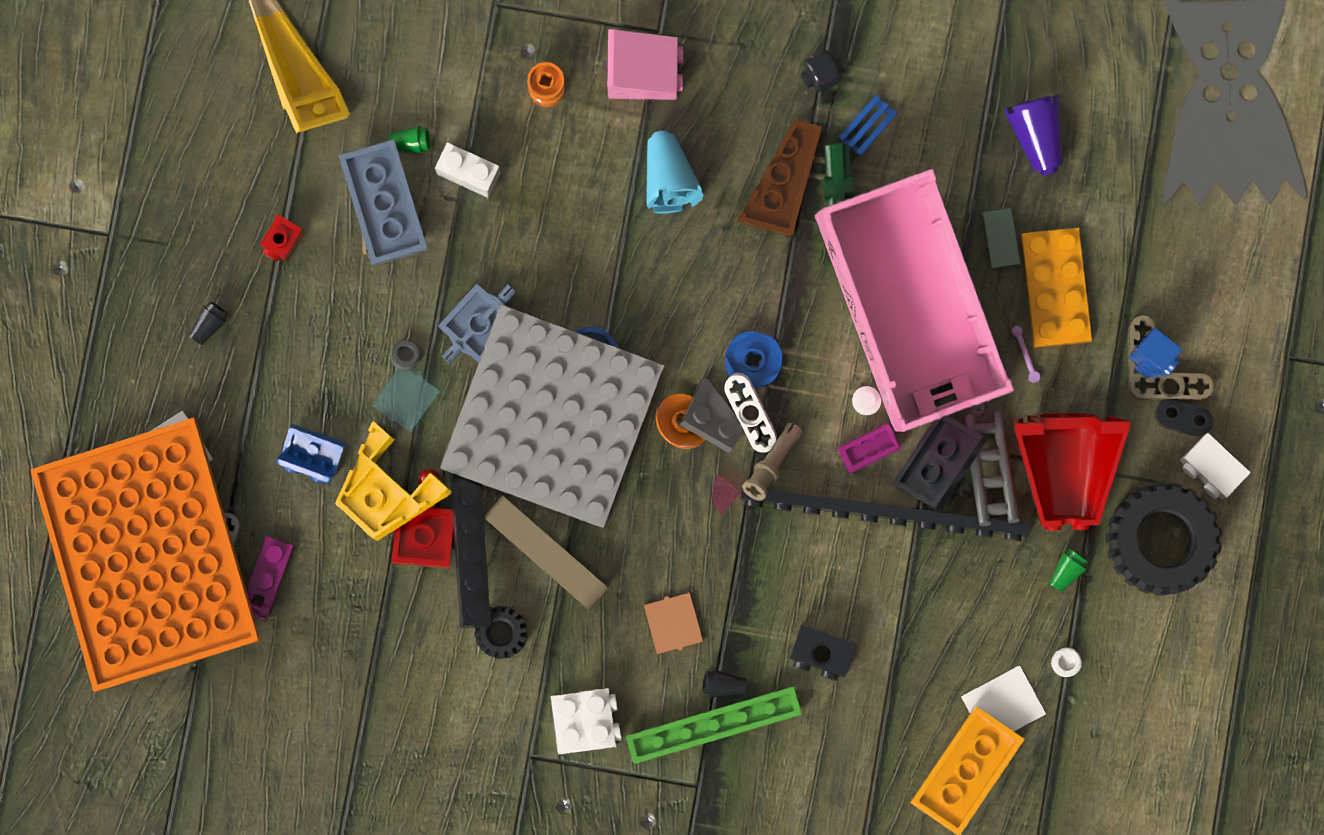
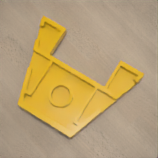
(376, 498)

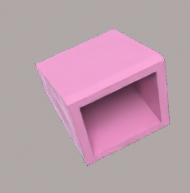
(643, 66)

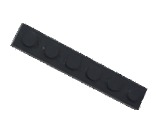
(470, 553)

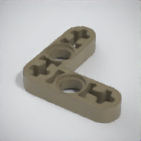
(1134, 376)

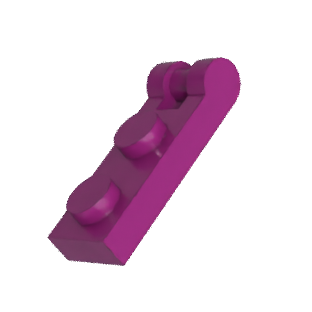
(268, 575)

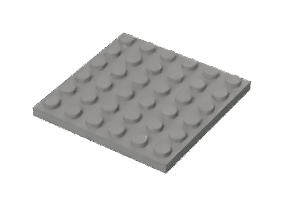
(551, 416)

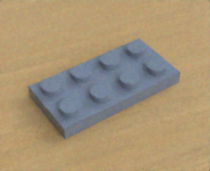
(383, 202)

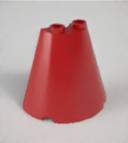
(1070, 464)

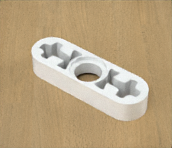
(766, 428)

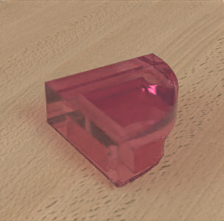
(723, 494)

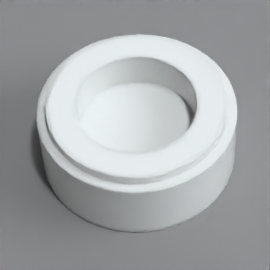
(1066, 662)

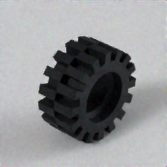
(518, 638)

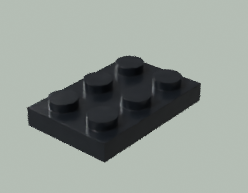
(939, 462)

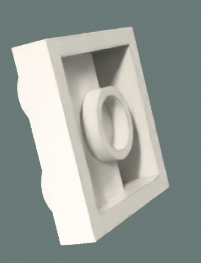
(585, 721)

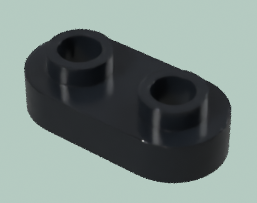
(1184, 417)

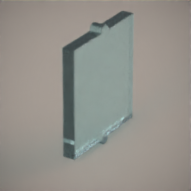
(405, 398)

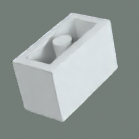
(468, 170)
(1214, 467)

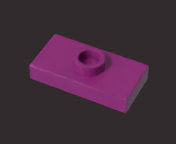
(869, 448)

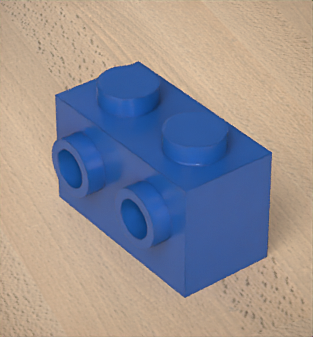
(1155, 355)

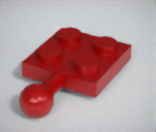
(425, 538)

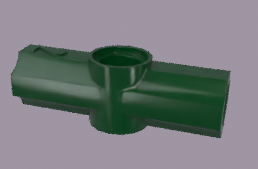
(838, 178)

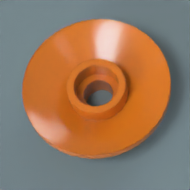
(673, 410)

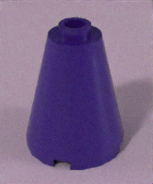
(1039, 132)

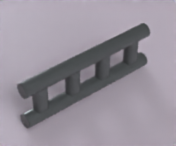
(1005, 480)

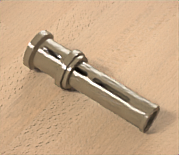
(767, 469)

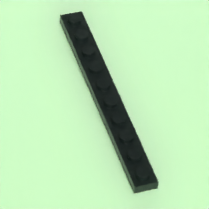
(896, 515)

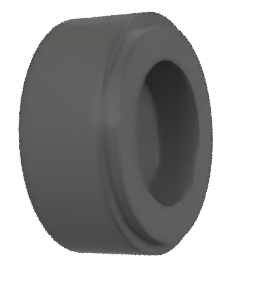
(405, 355)

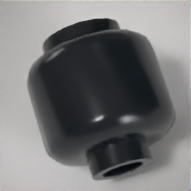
(822, 71)

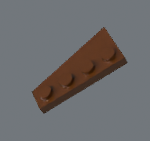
(781, 189)

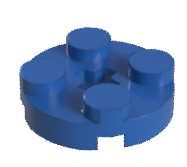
(758, 345)

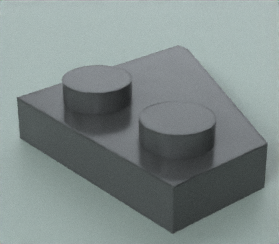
(712, 417)

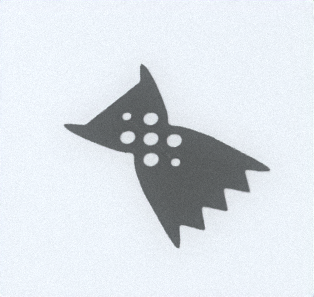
(1205, 143)

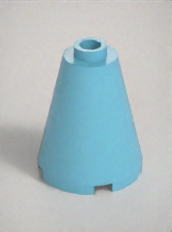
(669, 175)

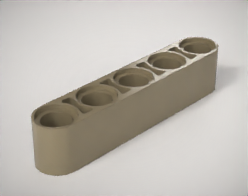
(545, 552)

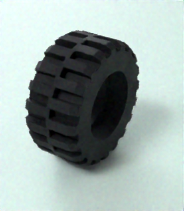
(1198, 521)

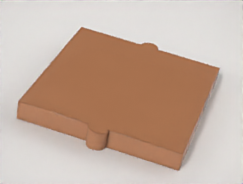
(673, 623)

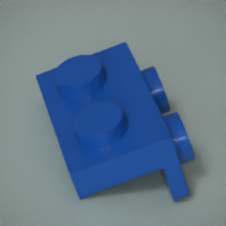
(311, 454)

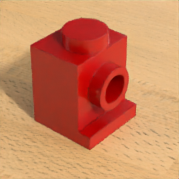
(292, 234)

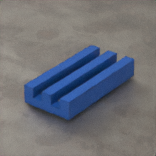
(883, 107)

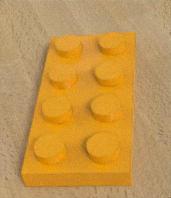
(1056, 287)
(967, 770)

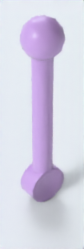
(1034, 376)

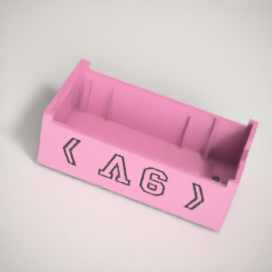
(912, 300)

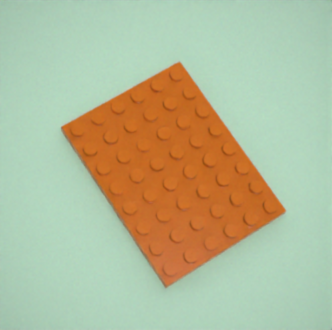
(145, 554)

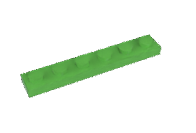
(713, 725)

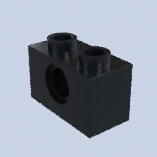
(839, 649)

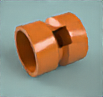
(546, 84)

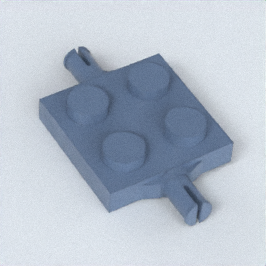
(472, 321)

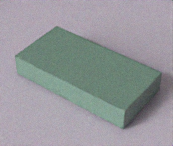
(1001, 238)

